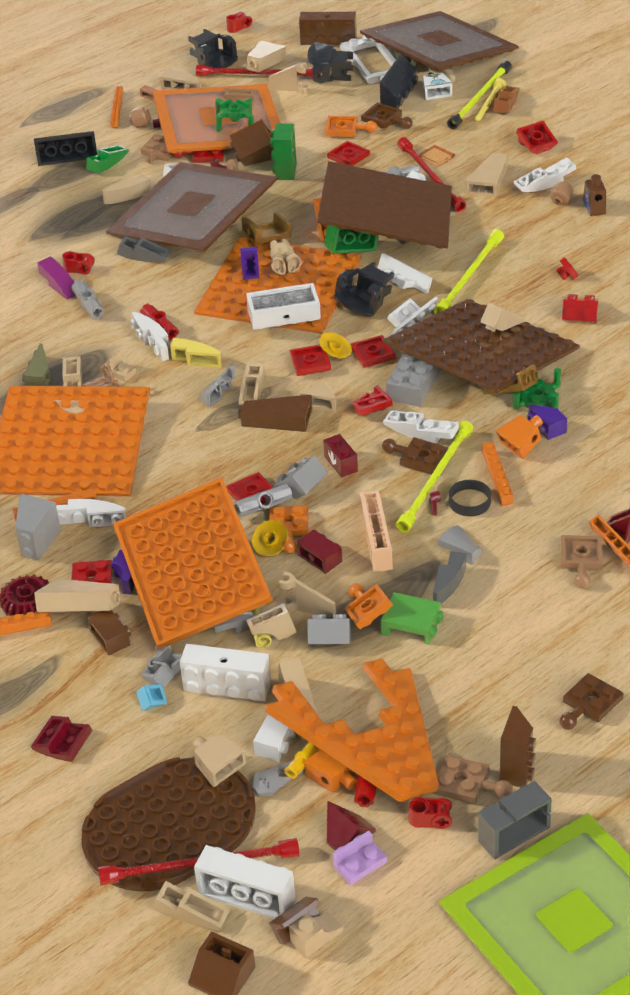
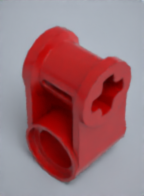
(238, 22)
(76, 263)
(428, 811)

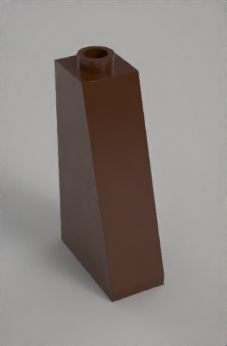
(277, 413)

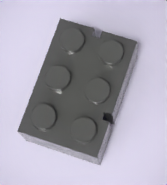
(514, 819)

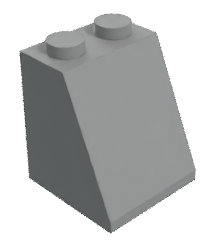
(36, 525)

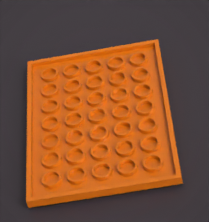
(191, 563)

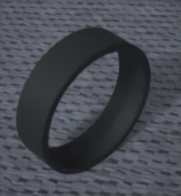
(470, 510)

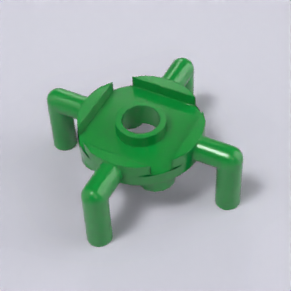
(233, 111)
(539, 394)

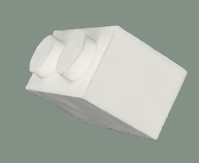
(272, 739)

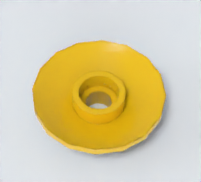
(335, 345)
(265, 533)

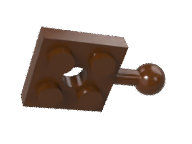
(385, 115)
(412, 454)
(594, 708)

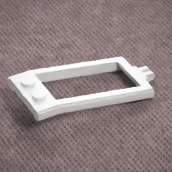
(357, 44)

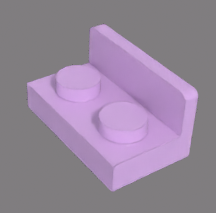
(358, 858)

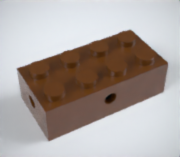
(327, 27)

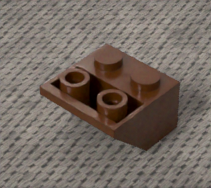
(221, 966)

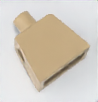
(218, 758)

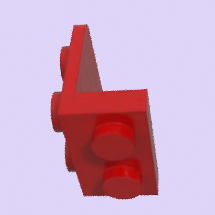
(580, 308)

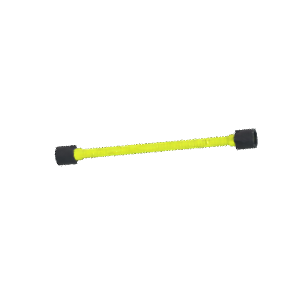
(455, 120)

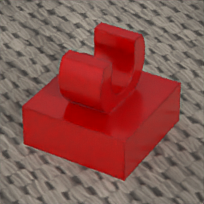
(566, 269)

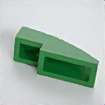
(106, 158)

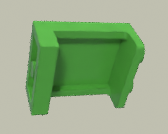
(412, 616)

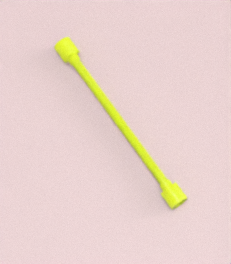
(494, 239)
(407, 519)

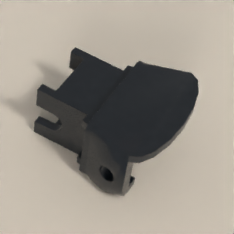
(208, 50)
(325, 56)
(369, 292)

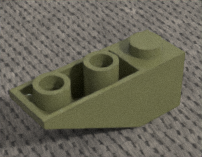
(38, 370)

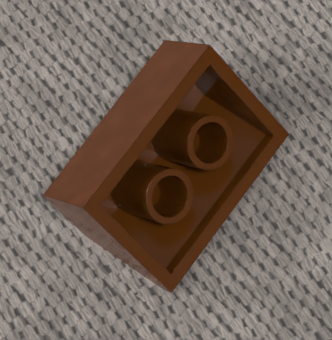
(517, 750)

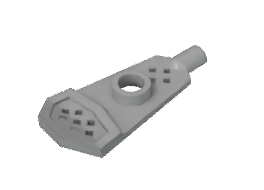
(269, 781)

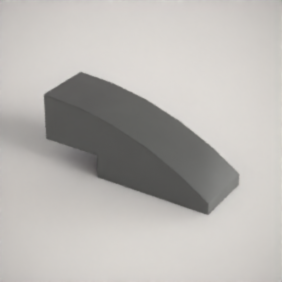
(142, 250)
(449, 576)

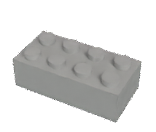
(411, 380)

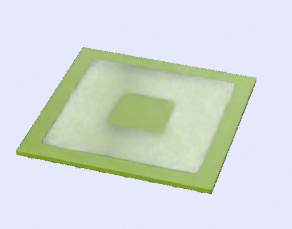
(554, 914)

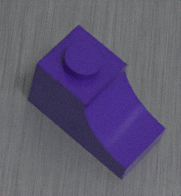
(249, 263)
(122, 571)

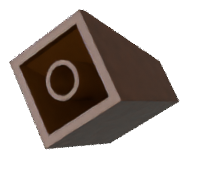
(252, 143)

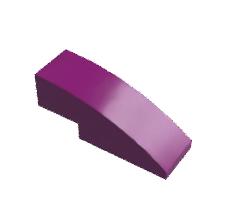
(57, 277)

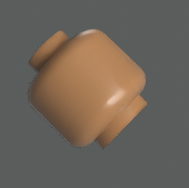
(140, 117)
(561, 193)

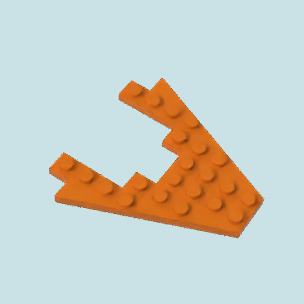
(390, 756)

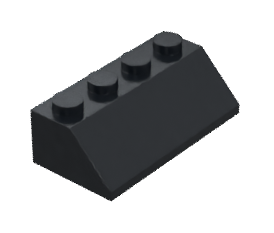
(398, 82)
(65, 148)

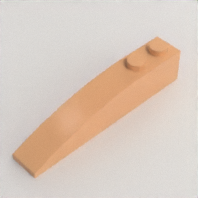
(376, 531)

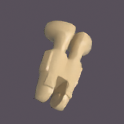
(284, 252)

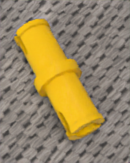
(297, 764)

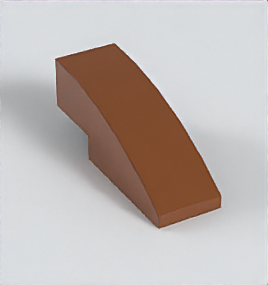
(506, 99)

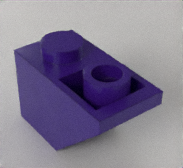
(553, 420)

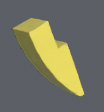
(195, 353)

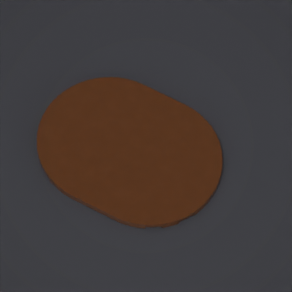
(165, 818)

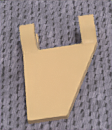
(287, 79)
(306, 599)

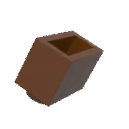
(109, 631)

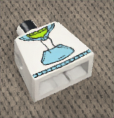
(436, 86)

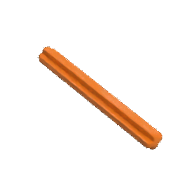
(114, 121)

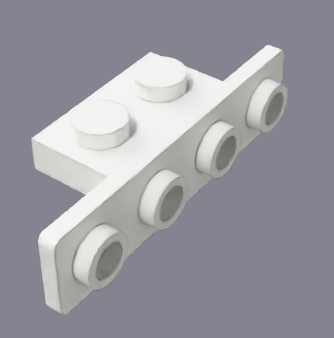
(404, 274)
(409, 313)

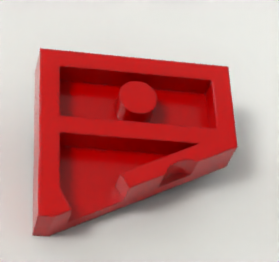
(372, 402)

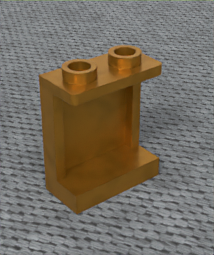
(267, 232)
(526, 378)

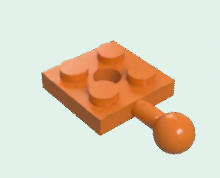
(346, 126)
(297, 527)
(367, 604)

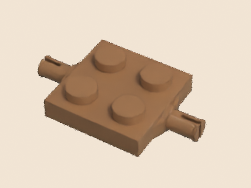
(156, 149)

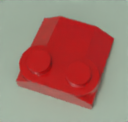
(536, 137)

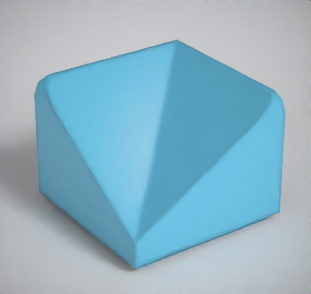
(151, 696)

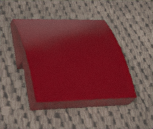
(61, 738)

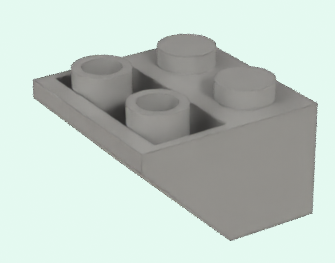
(302, 476)
(329, 630)

